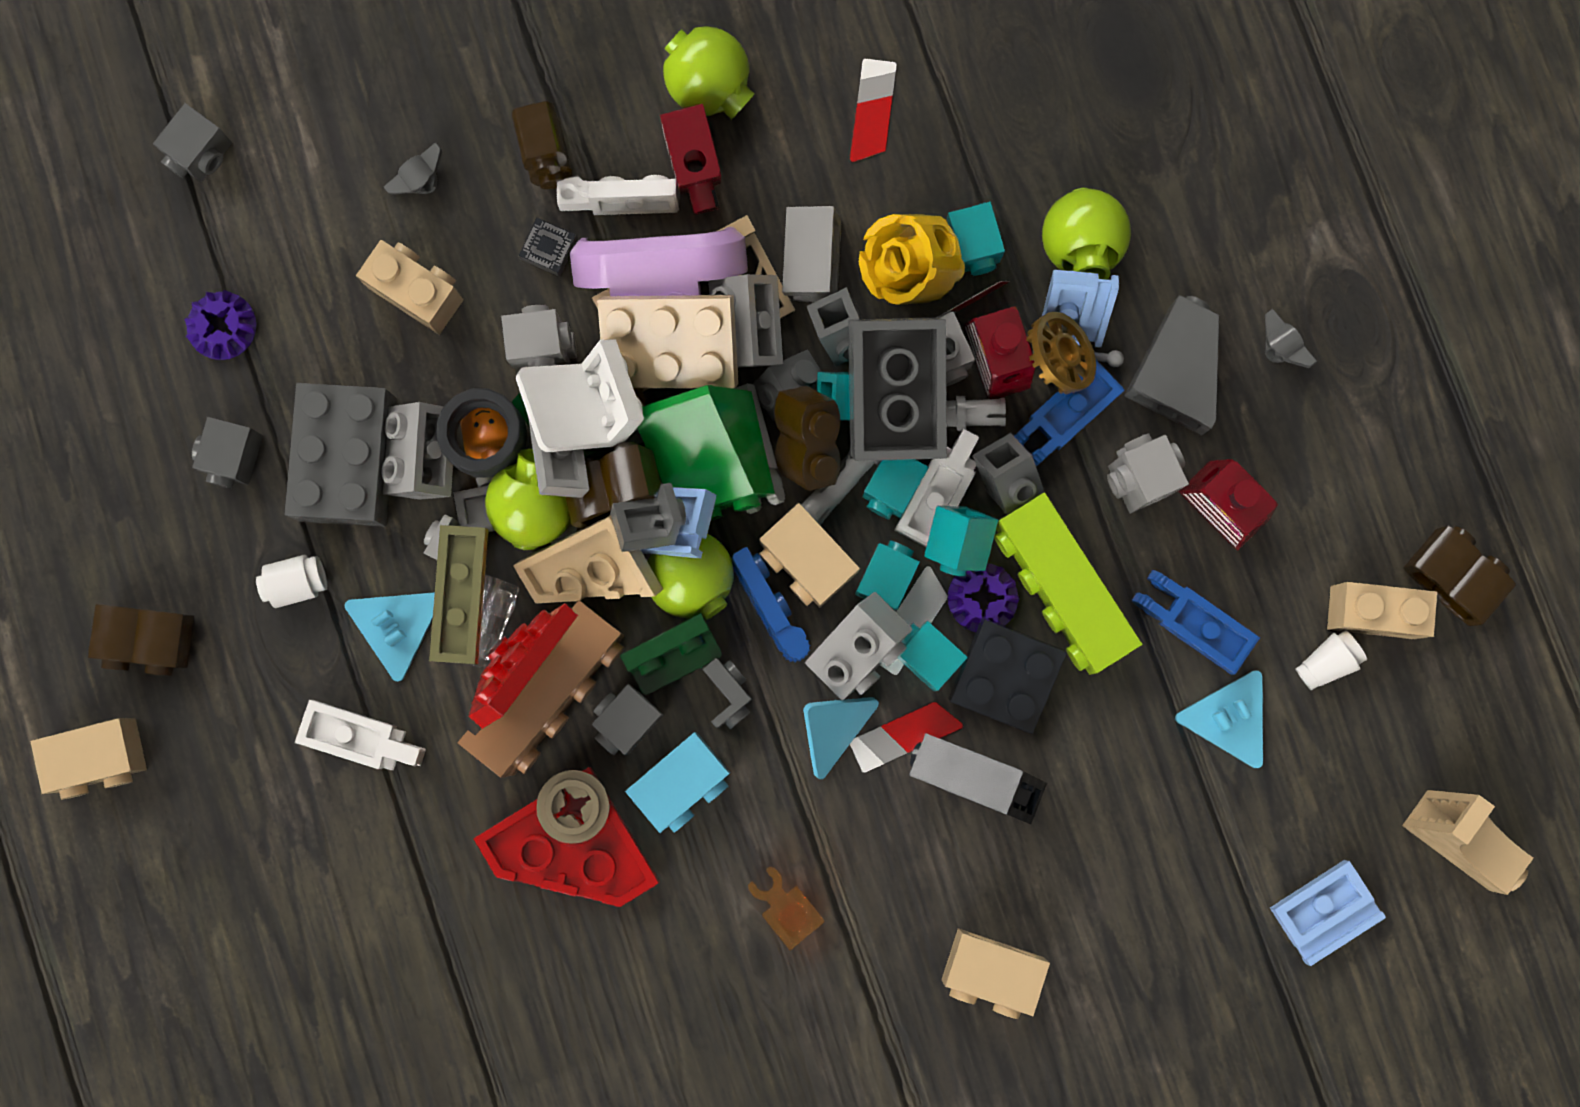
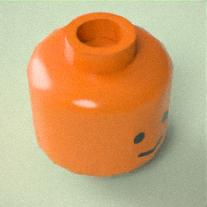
(483, 433)

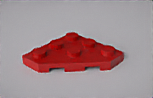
(516, 662)
(600, 869)

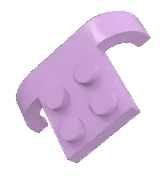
(658, 263)

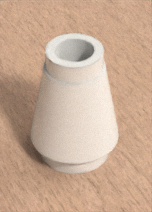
(1332, 660)

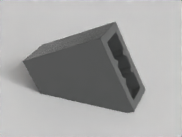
(1181, 366)

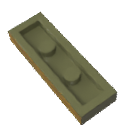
(458, 594)

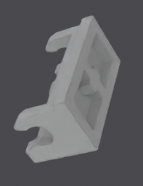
(811, 253)

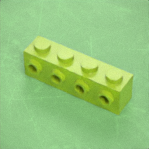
(1066, 584)

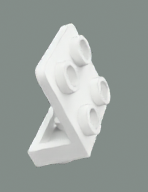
(582, 402)

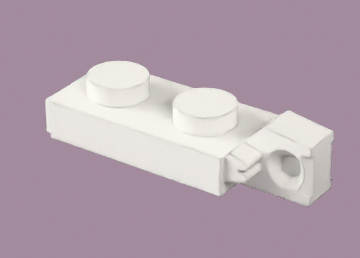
(619, 196)
(942, 486)
(356, 737)

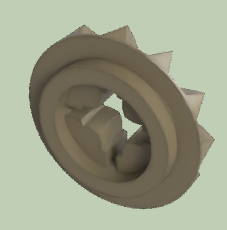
(552, 800)

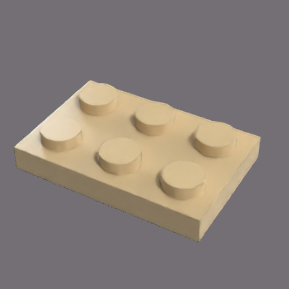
(673, 339)

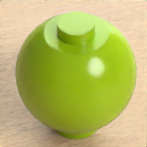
(707, 70)
(1086, 232)
(519, 510)
(694, 584)

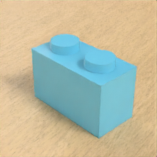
(679, 783)

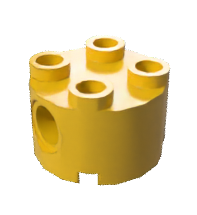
(911, 258)

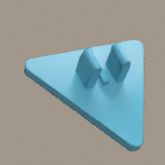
(393, 627)
(1231, 719)
(833, 727)

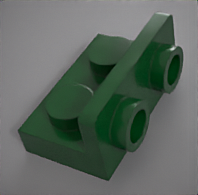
(672, 655)

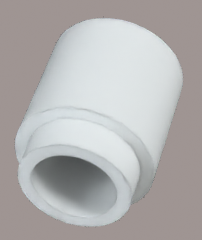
(291, 580)

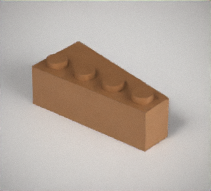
(539, 709)

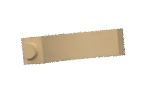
(1466, 836)

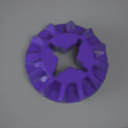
(219, 344)
(968, 612)

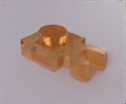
(790, 913)

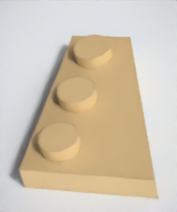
(587, 566)

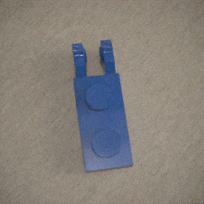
(1069, 413)
(770, 607)
(1199, 624)

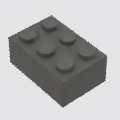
(897, 388)
(338, 455)

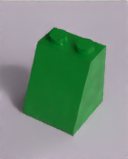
(710, 443)

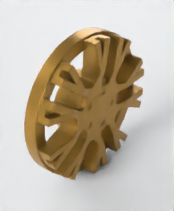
(1060, 354)

